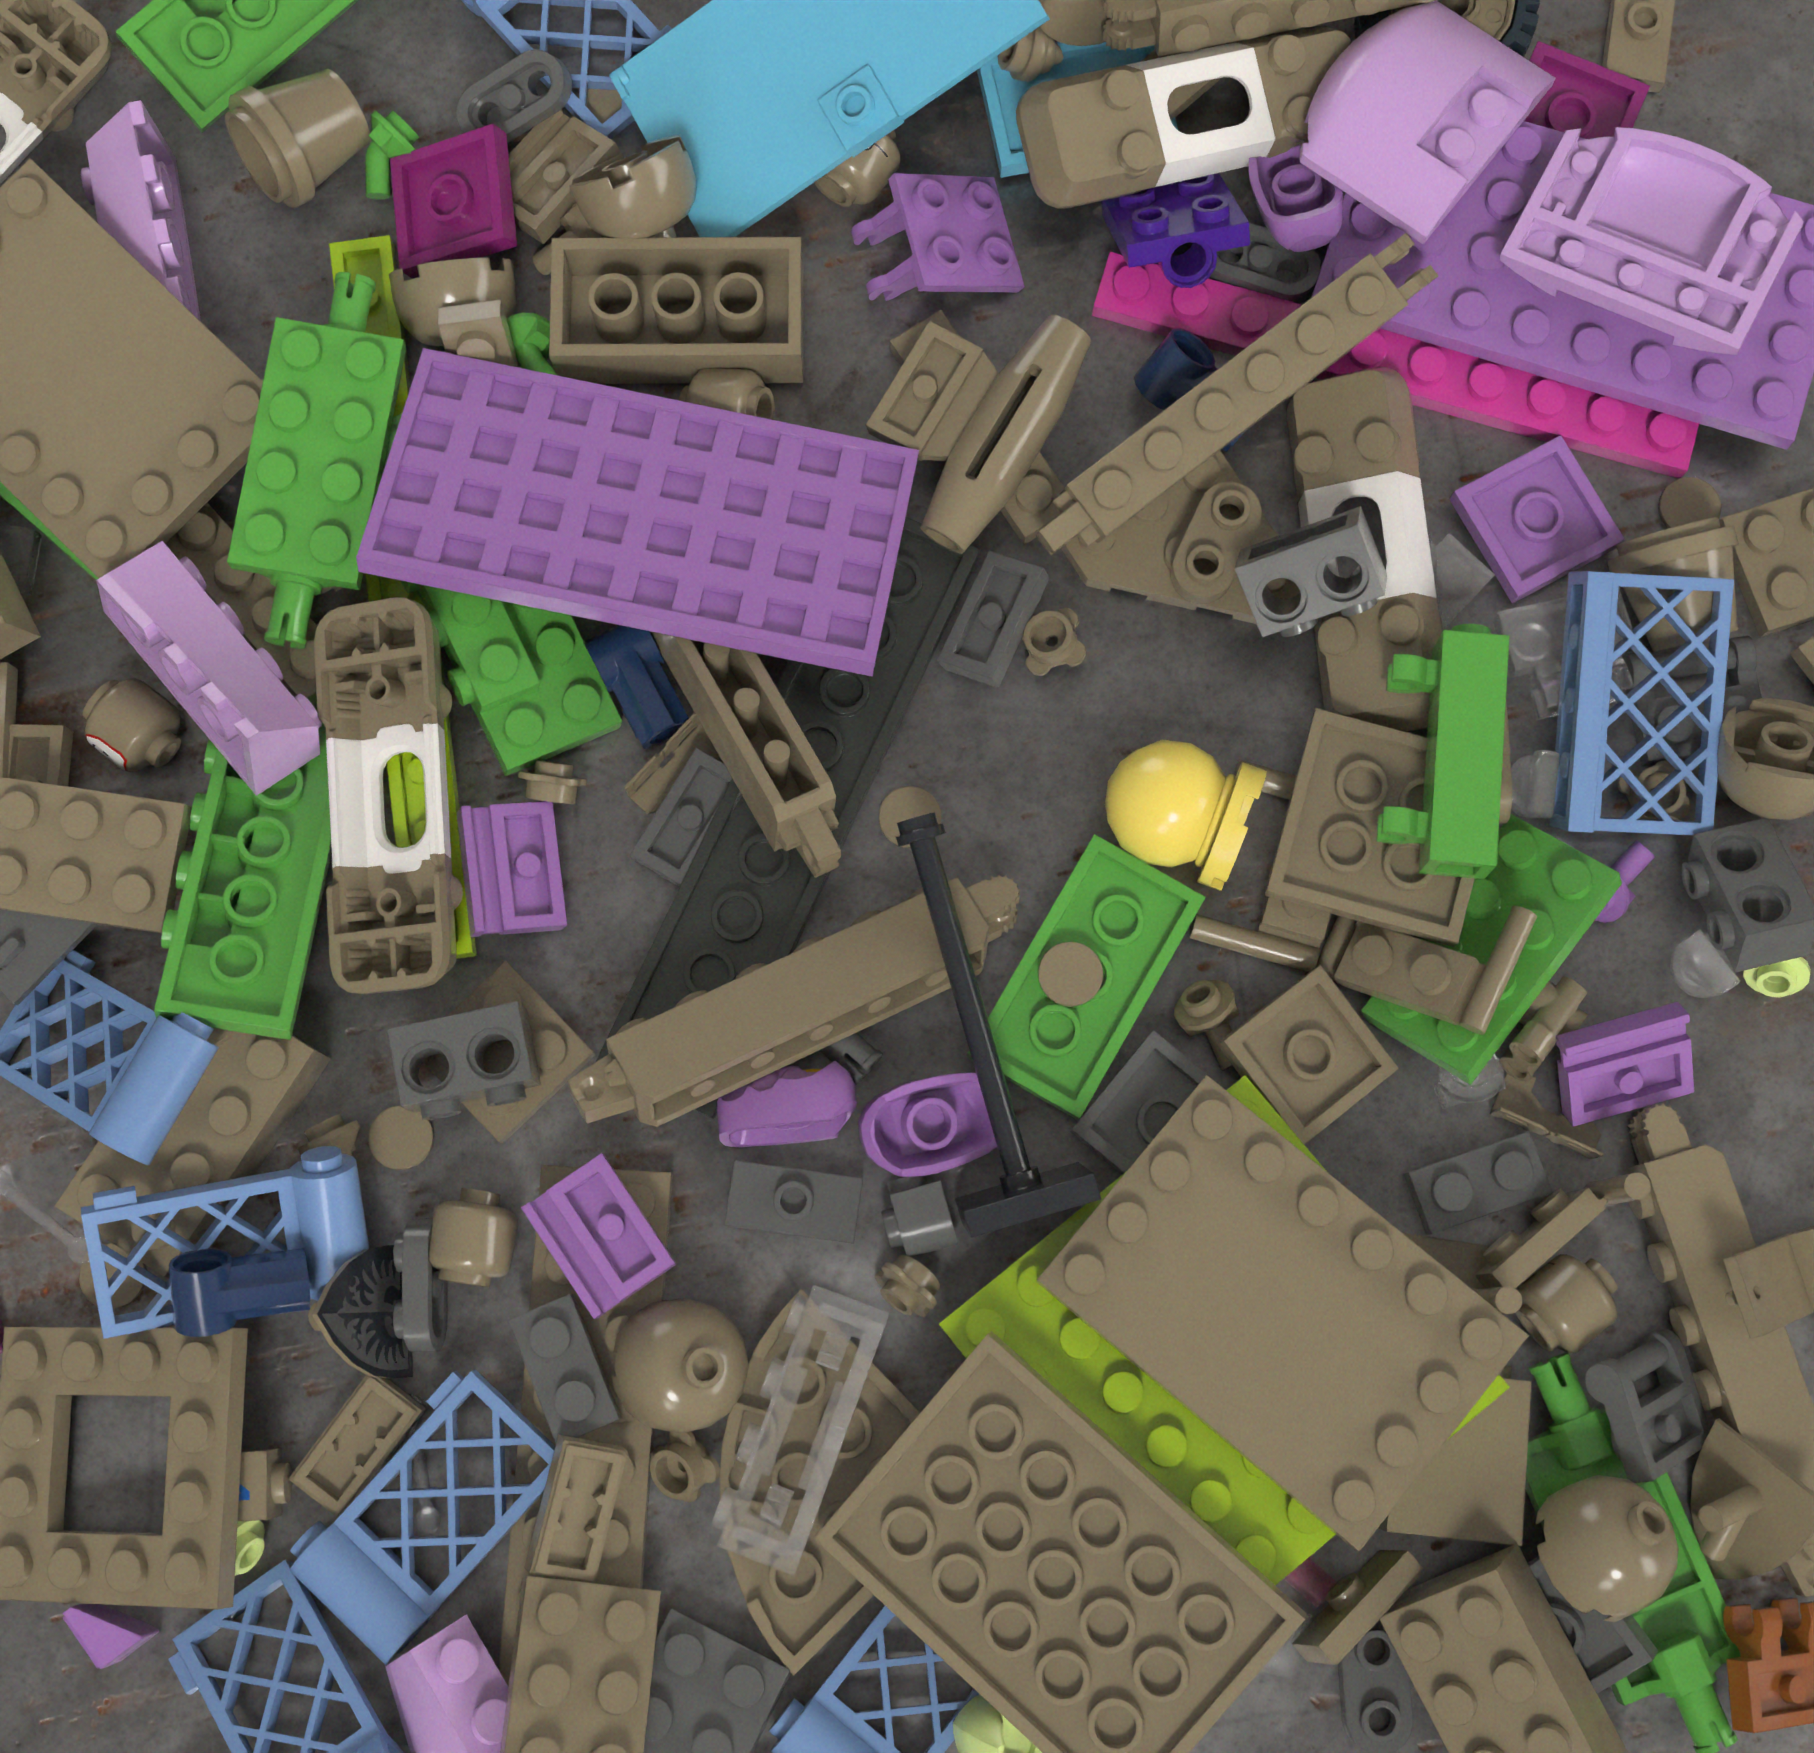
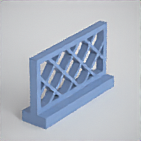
(1586, 698)

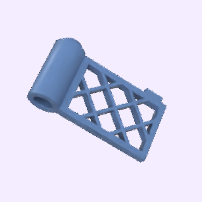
(520, 39)
(142, 1084)
(318, 1213)
(359, 1572)
(197, 1675)
(832, 1727)

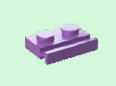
(511, 868)
(1625, 1064)
(598, 1236)

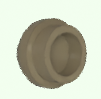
(1031, 56)

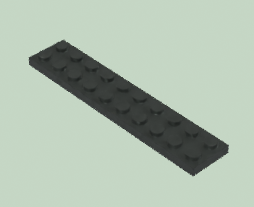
(739, 895)

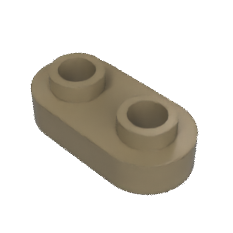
(1215, 539)

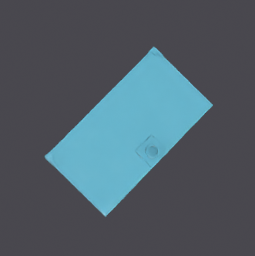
(799, 86)

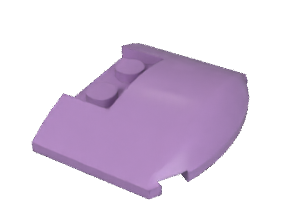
(1418, 114)
(1655, 235)

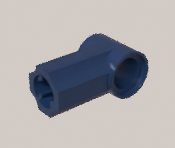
(1176, 369)
(634, 672)
(216, 1289)

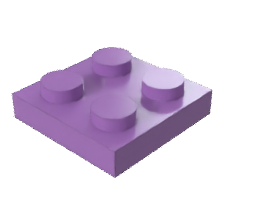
(1536, 519)

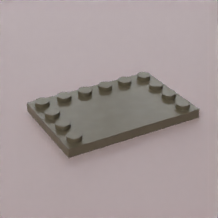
(109, 386)
(1282, 1312)
(1057, 1569)

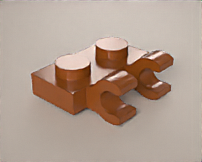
(1770, 1685)

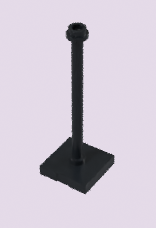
(1023, 1189)

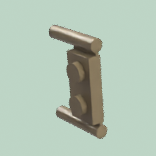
(1286, 931)
(1423, 973)
(1557, 1221)

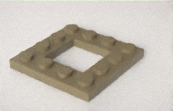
(197, 1547)

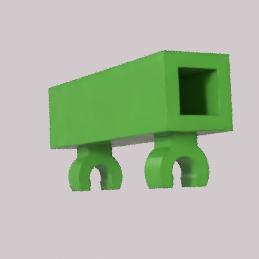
(1462, 752)

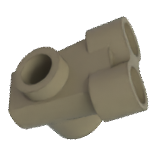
(1550, 1014)

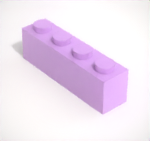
(140, 199)
(211, 666)
(450, 1693)

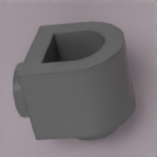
(918, 1216)

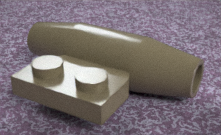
(978, 419)

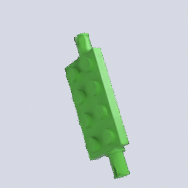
(316, 456)
(1689, 1615)

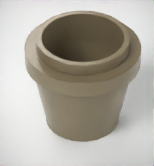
(296, 133)
(1684, 551)

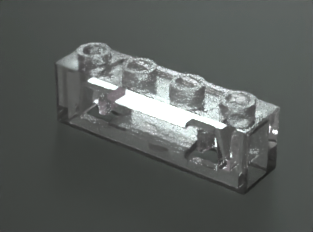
(762, 1534)

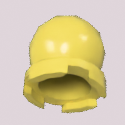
(1179, 808)

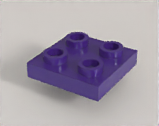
(1164, 217)

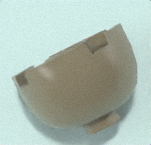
(638, 192)
(449, 285)
(1769, 758)
(679, 1365)
(1607, 1546)

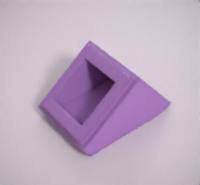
(107, 1633)

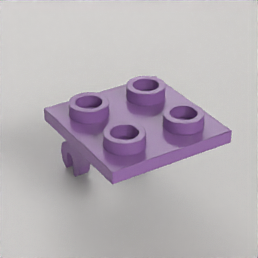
(953, 234)

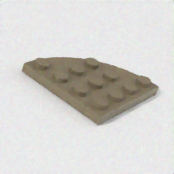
(810, 1607)

